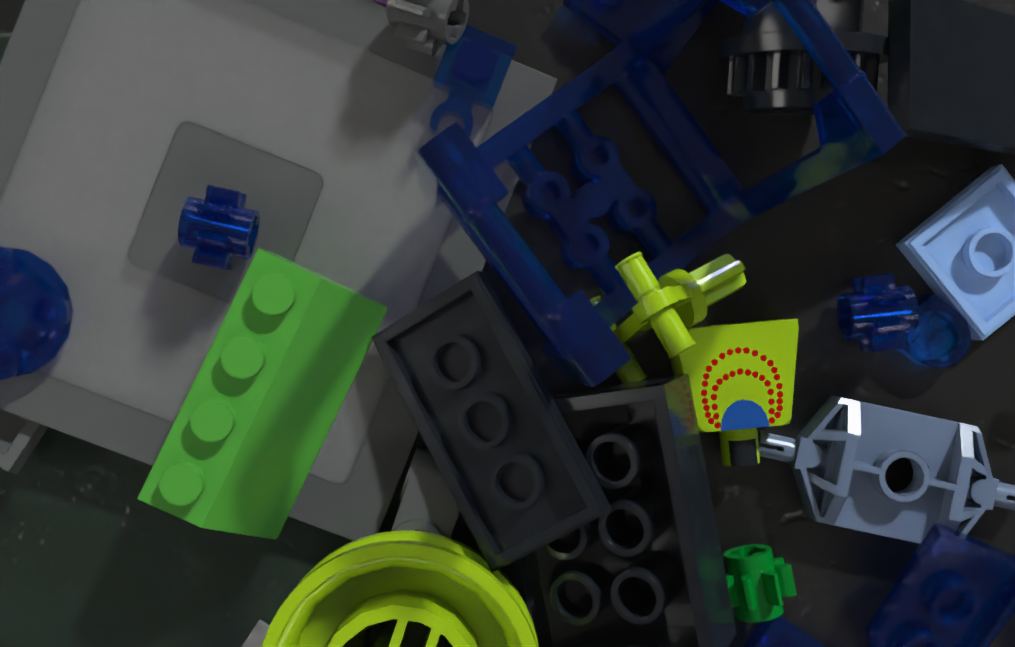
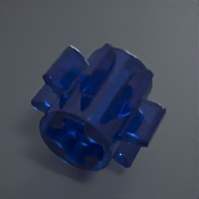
(218, 227)
(877, 313)

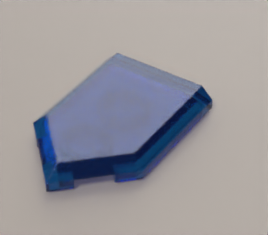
(947, 595)

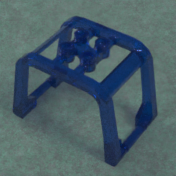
(454, 172)

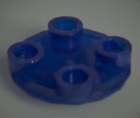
(33, 312)

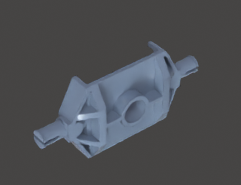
(844, 463)

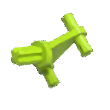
(671, 303)

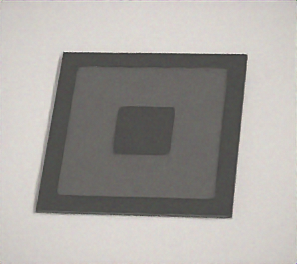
(300, 108)

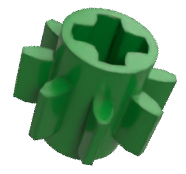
(757, 582)

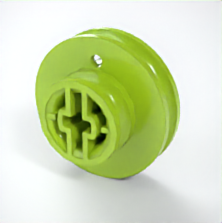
(401, 580)

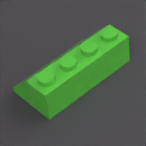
(263, 400)

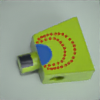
(741, 381)

